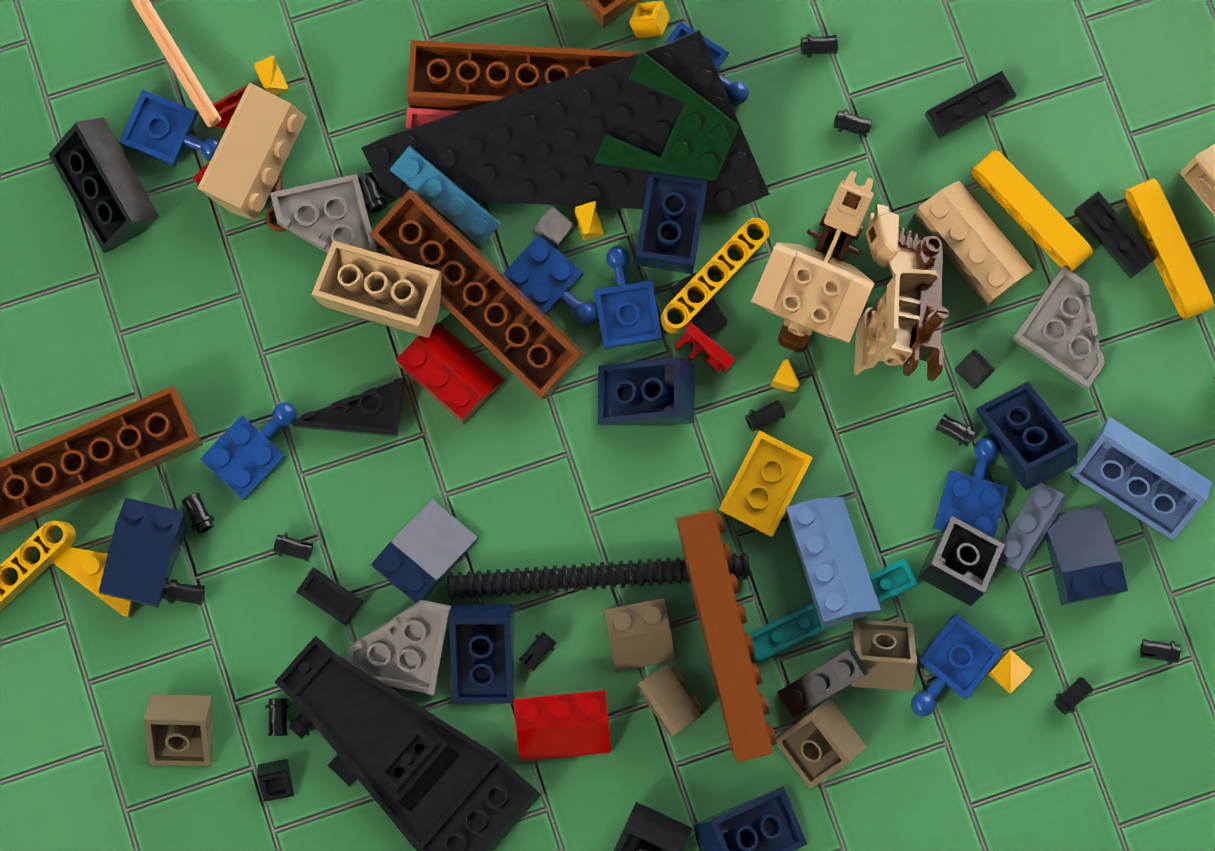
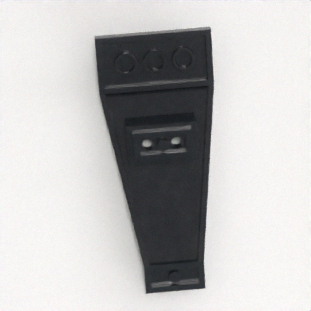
(448, 796)

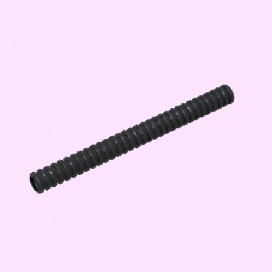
(579, 577)

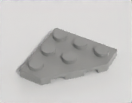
(326, 213)
(1064, 330)
(405, 648)

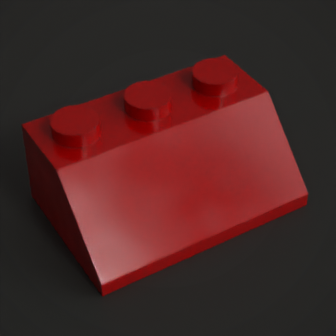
(449, 372)
(562, 725)

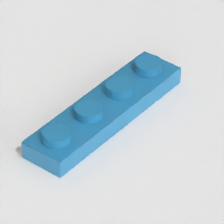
(445, 196)

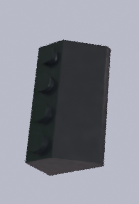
(103, 183)

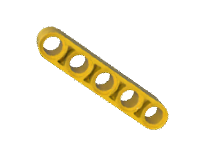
(1031, 211)
(1169, 248)
(721, 263)
(22, 562)

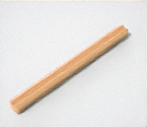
(177, 62)

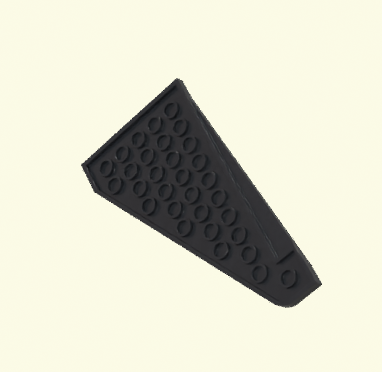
(546, 138)

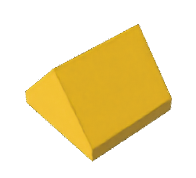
(785, 378)

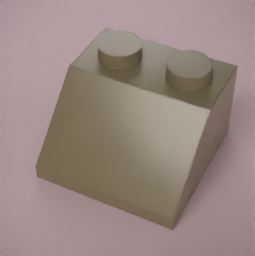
(639, 634)
(886, 652)
(669, 700)
(179, 729)
(820, 743)

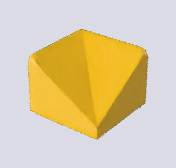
(649, 19)
(271, 76)
(588, 221)
(1010, 671)

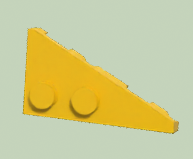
(88, 569)

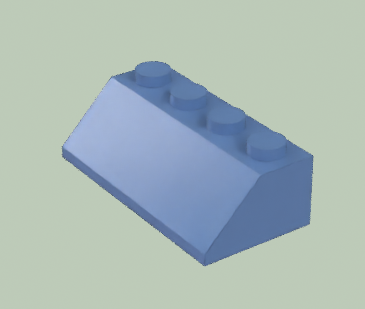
(1142, 479)
(831, 560)

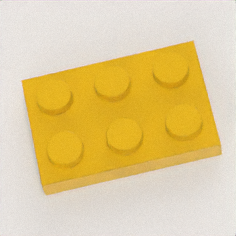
(765, 484)

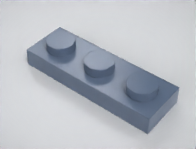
(1031, 527)

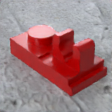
(715, 356)

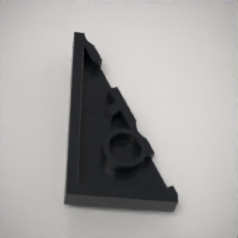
(372, 412)

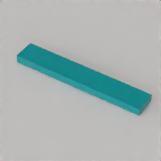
(805, 621)

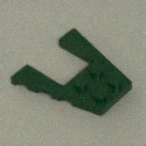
(696, 140)

